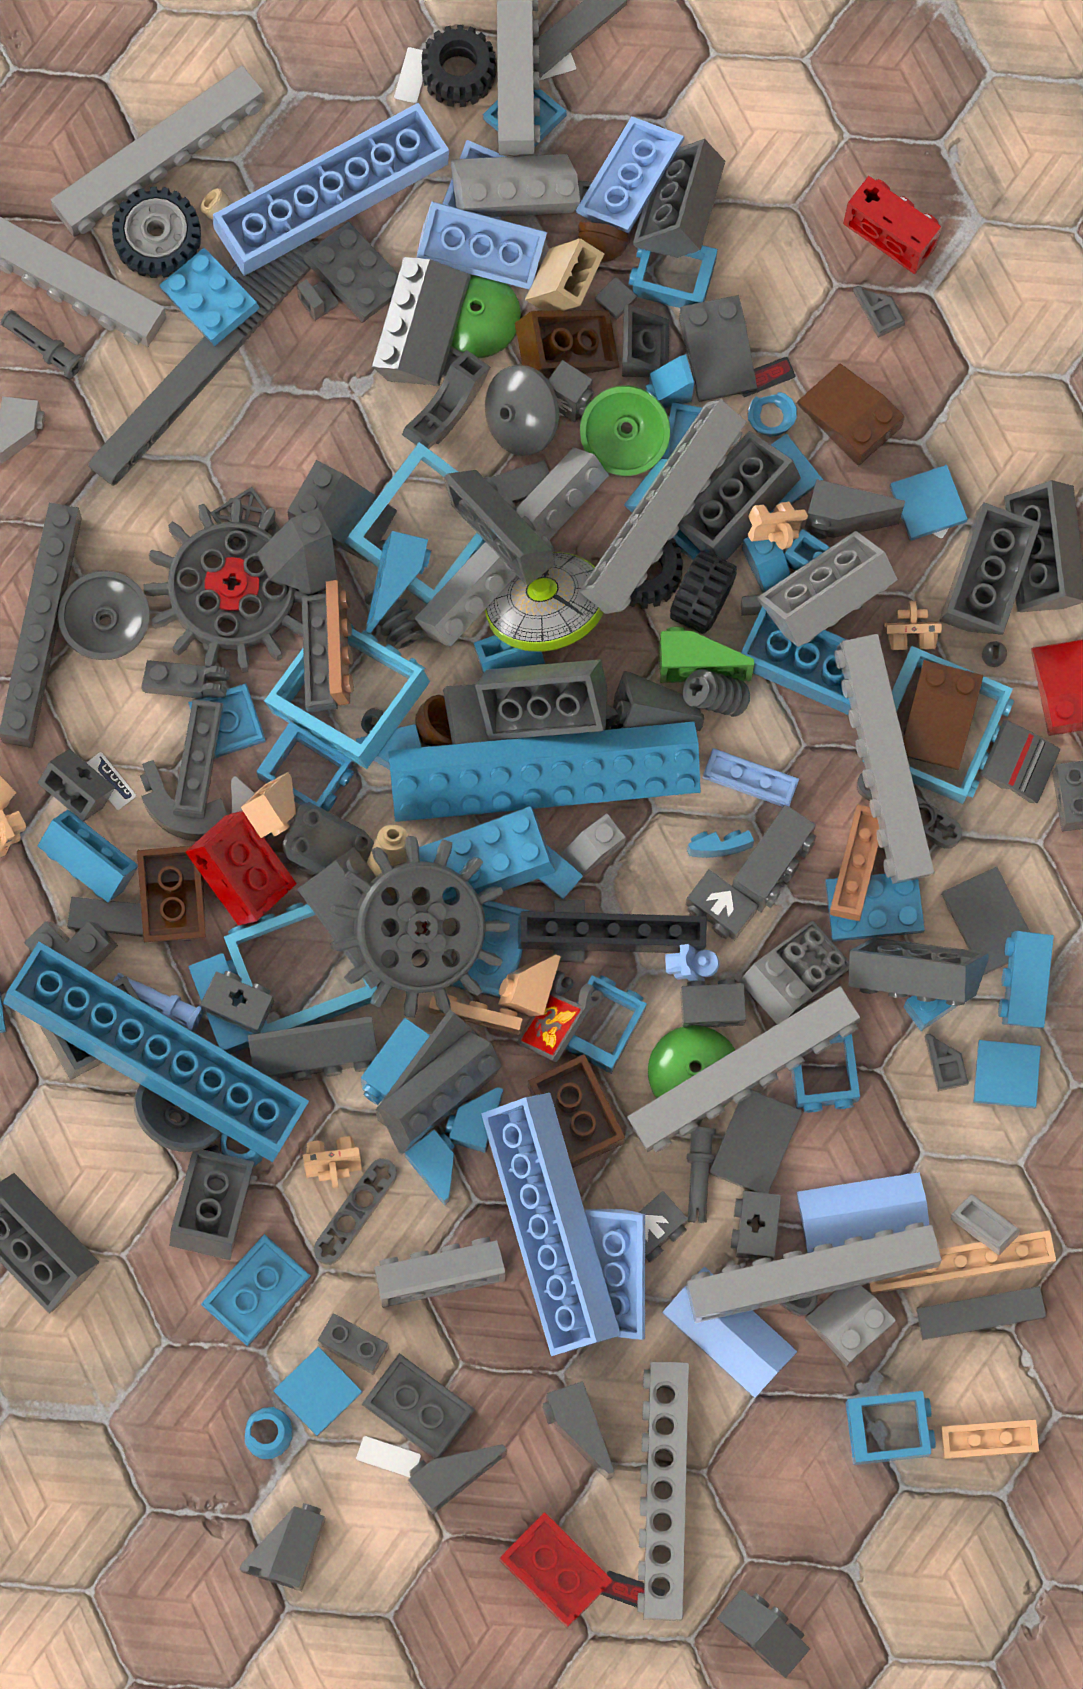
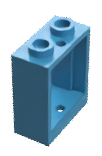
(669, 295)
(282, 748)
(629, 1000)
(392, 1060)
(840, 1099)
(857, 1431)

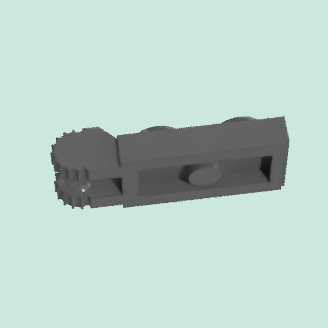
(184, 680)

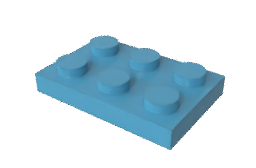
(209, 296)
(886, 912)

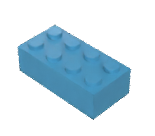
(803, 669)
(510, 851)

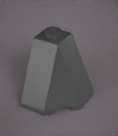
(301, 554)
(649, 704)
(287, 1549)

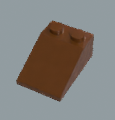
(576, 337)
(851, 413)
(941, 714)
(170, 895)

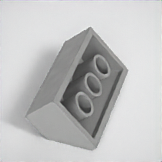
(516, 185)
(828, 588)
(439, 1273)

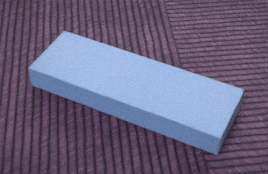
(750, 778)

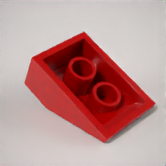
(1060, 685)

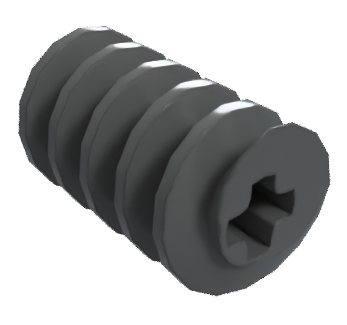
(396, 625)
(716, 693)

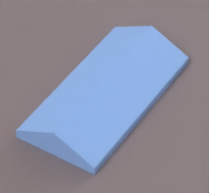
(629, 174)
(481, 245)
(861, 1209)
(621, 1254)
(737, 1343)

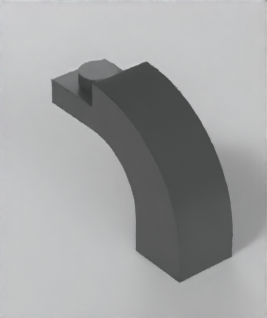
(450, 401)
(161, 805)

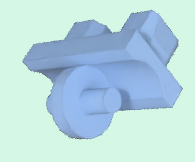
(692, 964)

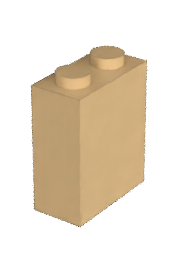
(564, 276)

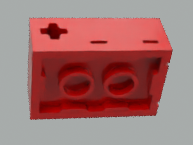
(892, 224)
(241, 868)
(555, 1570)

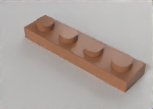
(339, 652)
(856, 866)

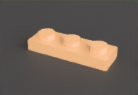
(477, 1014)
(989, 1439)

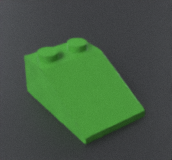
(688, 651)

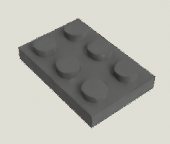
(353, 271)

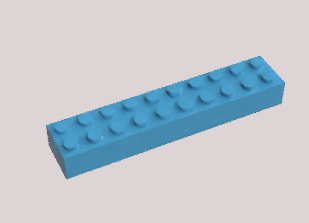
(545, 771)
(155, 1051)

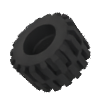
(452, 44)
(664, 584)
(703, 592)

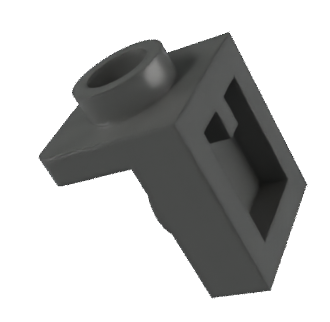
(316, 298)

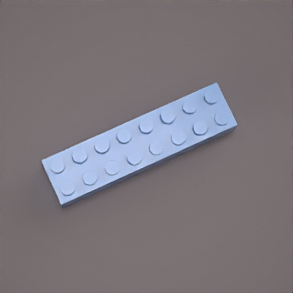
(331, 189)
(550, 1224)

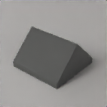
(644, 342)

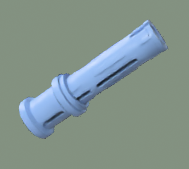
(167, 1005)

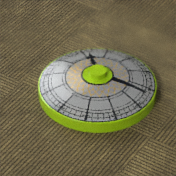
(548, 610)

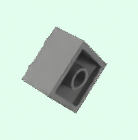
(850, 1322)

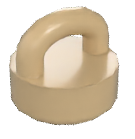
(214, 202)

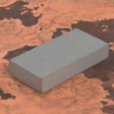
(985, 1224)

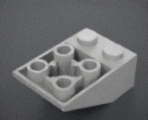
(795, 972)

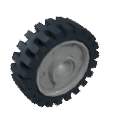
(152, 211)

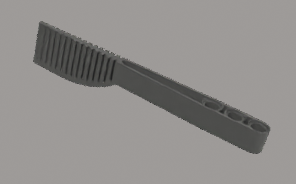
(173, 395)

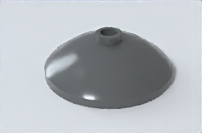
(521, 410)
(102, 596)
(155, 1118)

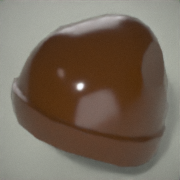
(604, 238)
(433, 722)

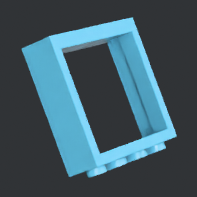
(373, 554)
(988, 688)
(363, 754)
(312, 1015)

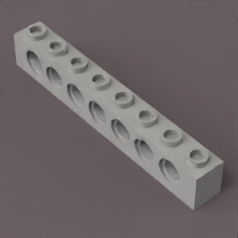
(675, 1377)

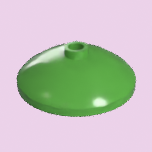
(492, 326)
(619, 450)
(680, 1048)

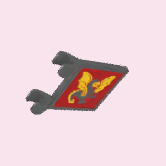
(552, 1032)

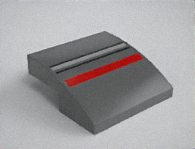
(1020, 761)

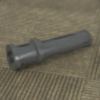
(52, 350)
(700, 1158)

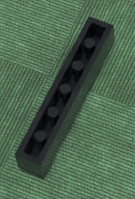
(610, 932)

